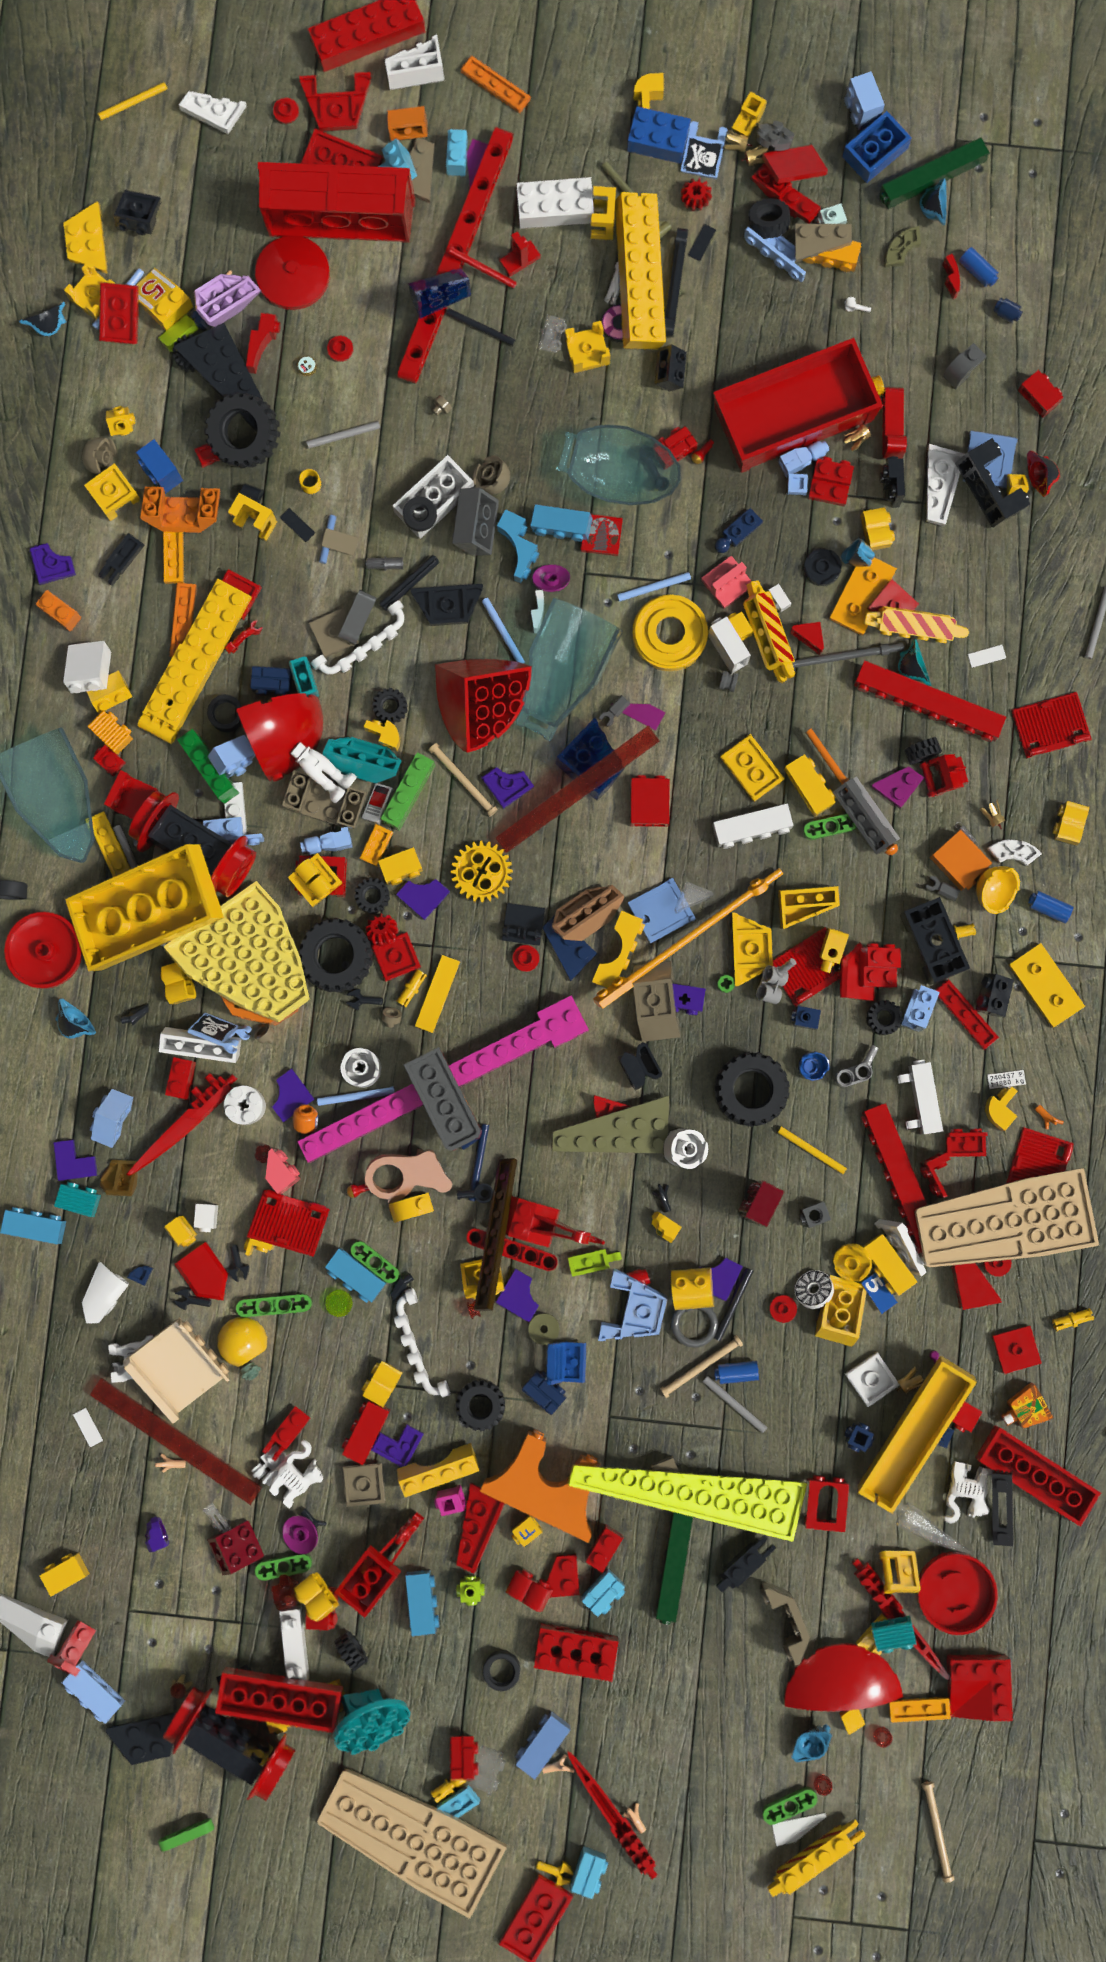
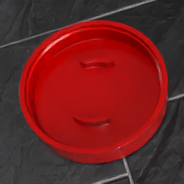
(957, 1593)

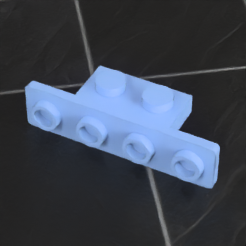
(777, 249)
(232, 829)

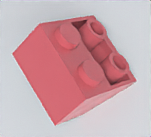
(279, 1172)

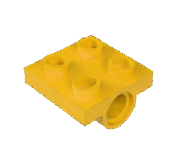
(314, 879)

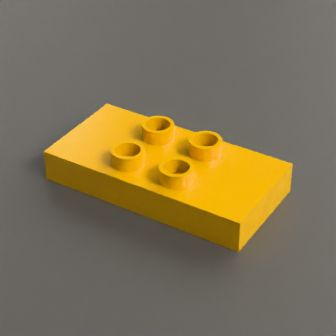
(144, 907)

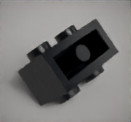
(670, 368)
(994, 995)

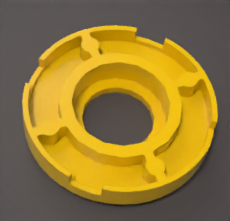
(674, 656)

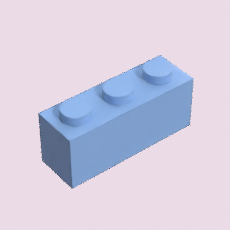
(93, 1693)

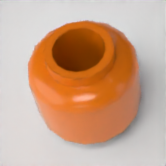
(305, 1119)

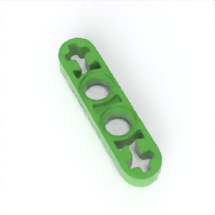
(274, 1305)

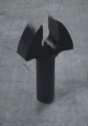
(363, 999)
(237, 1264)
(191, 1300)

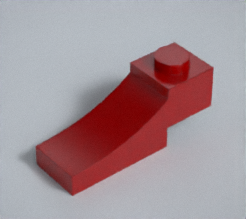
(260, 339)

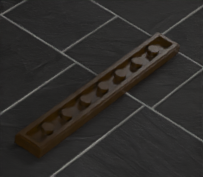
(495, 1235)

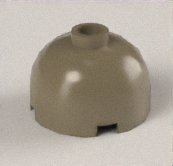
(98, 454)
(492, 475)

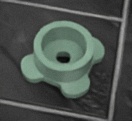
(250, 1371)

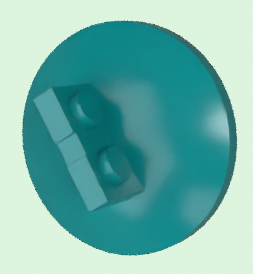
(369, 1721)

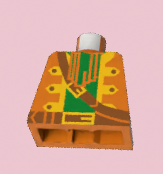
(1027, 1408)

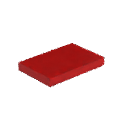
(794, 164)
(119, 313)

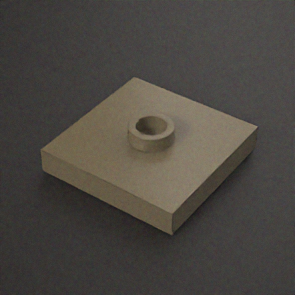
(327, 631)
(364, 1484)

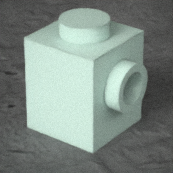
(832, 215)

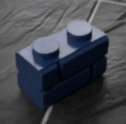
(271, 680)
(545, 1395)

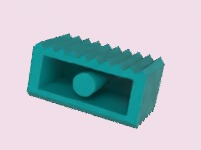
(303, 676)
(77, 1200)
(894, 1634)

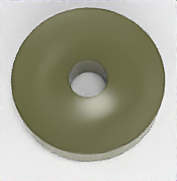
(540, 1337)

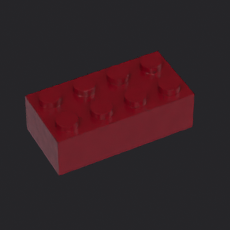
(761, 1203)

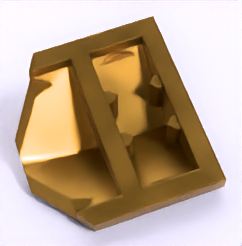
(116, 1182)

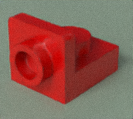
(108, 760)

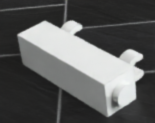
(924, 1096)
(294, 1643)

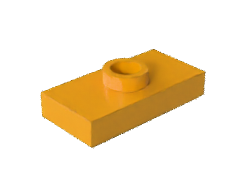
(376, 845)

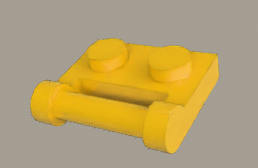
(906, 1572)

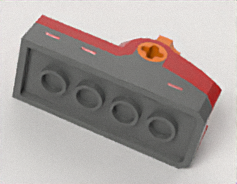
(443, 1099)

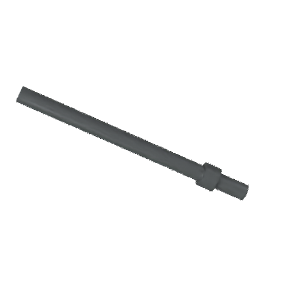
(883, 649)

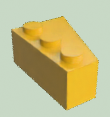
(804, 903)

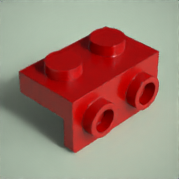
(966, 1144)

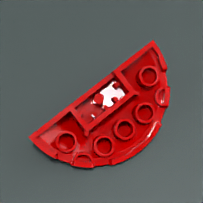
(842, 1680)

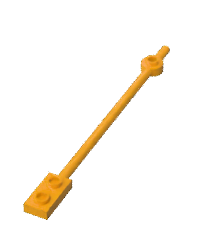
(622, 984)

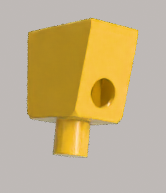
(836, 940)

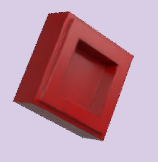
(205, 455)

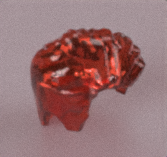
(284, 1593)

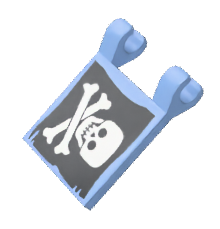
(702, 154)
(219, 1031)

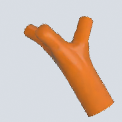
(1047, 1117)

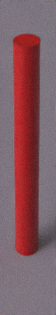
(482, 267)

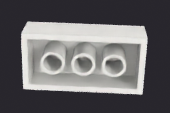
(555, 202)
(441, 487)

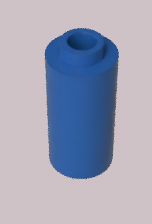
(979, 267)
(1050, 906)
(737, 1372)

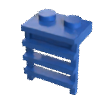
(566, 1362)

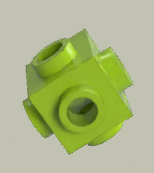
(474, 1583)

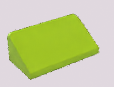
(183, 327)

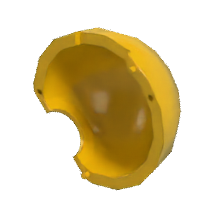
(997, 888)
(241, 1340)

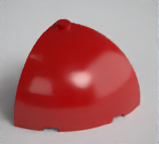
(480, 698)
(279, 727)

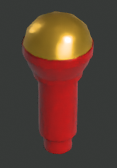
(698, 456)
(354, 1190)

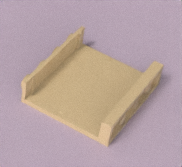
(175, 1368)

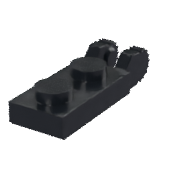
(121, 558)

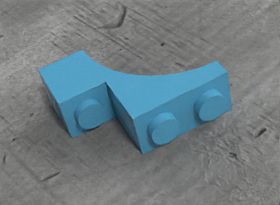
(512, 528)

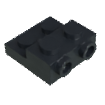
(137, 212)
(893, 480)

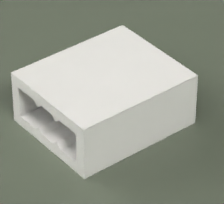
(728, 644)
(87, 667)

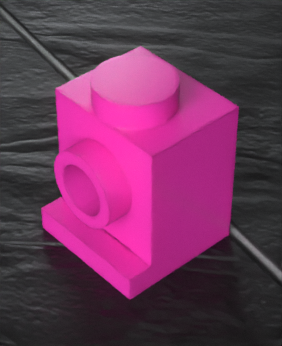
(451, 1506)

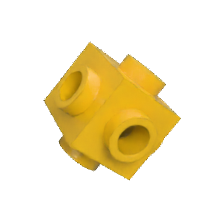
(120, 421)

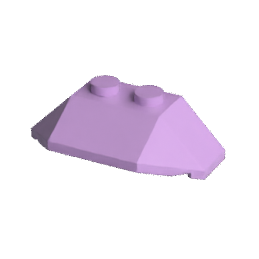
(224, 297)

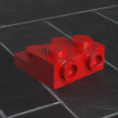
(831, 481)
(879, 965)

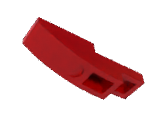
(797, 202)

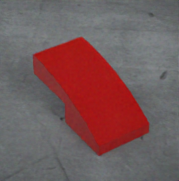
(953, 279)

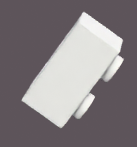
(780, 599)

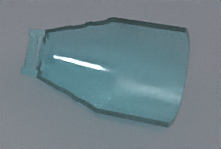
(565, 664)

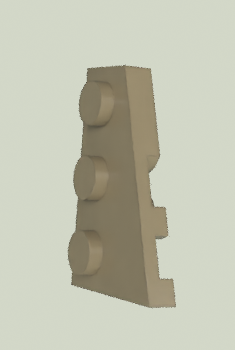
(423, 161)
(819, 238)

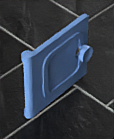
(1004, 463)
(660, 908)

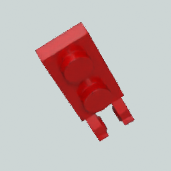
(287, 1431)

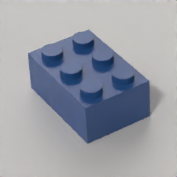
(658, 135)
(876, 147)

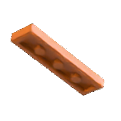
(495, 84)
(183, 614)

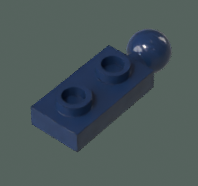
(738, 531)

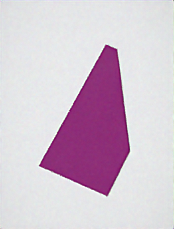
(474, 157)
(645, 714)

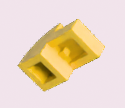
(750, 114)
(388, 734)
(411, 1207)

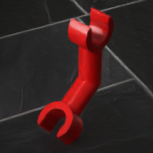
(233, 646)

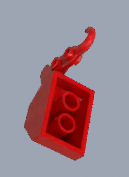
(537, 1224)
(374, 1572)

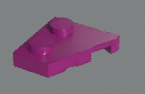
(898, 786)

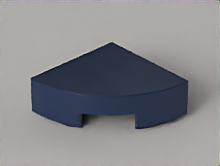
(141, 1274)

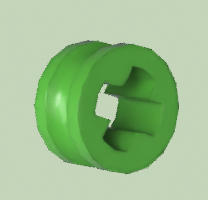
(729, 978)

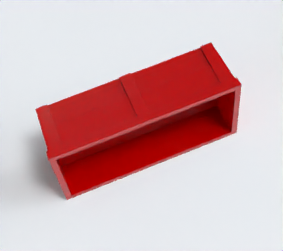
(336, 201)
(797, 404)

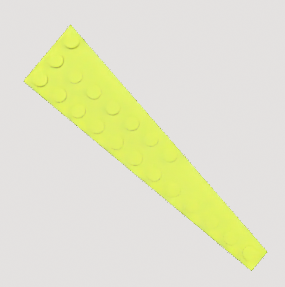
(739, 1502)

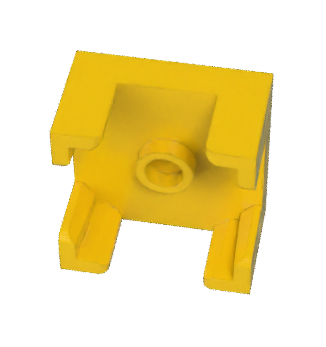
(606, 207)
(87, 291)
(587, 348)
(111, 491)
(245, 507)

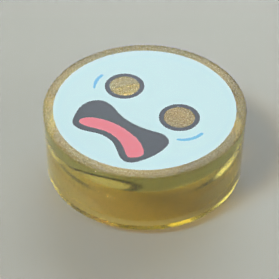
(307, 366)

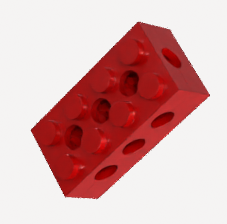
(580, 1665)

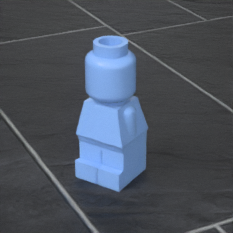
(802, 457)
(328, 842)

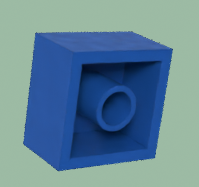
(158, 466)

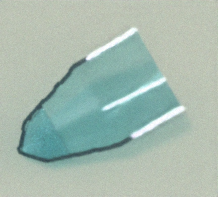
(50, 793)

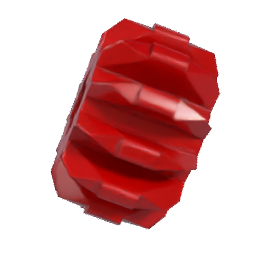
(696, 188)
(382, 929)

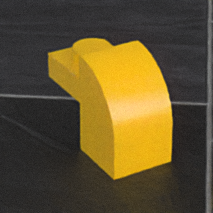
(649, 88)
(997, 1111)

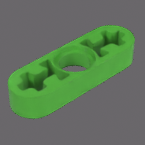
(815, 824)
(374, 1253)
(268, 1564)
(791, 1797)
(186, 1834)

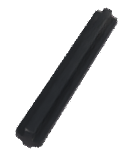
(409, 582)

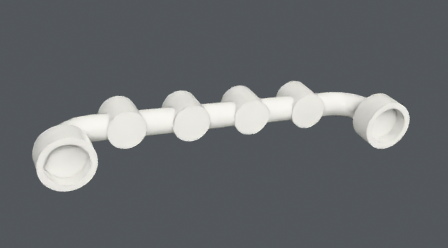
(360, 653)
(414, 1357)

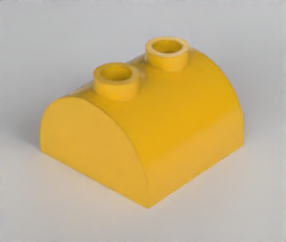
(470, 1276)
(692, 1288)

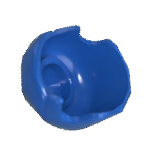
(813, 1065)

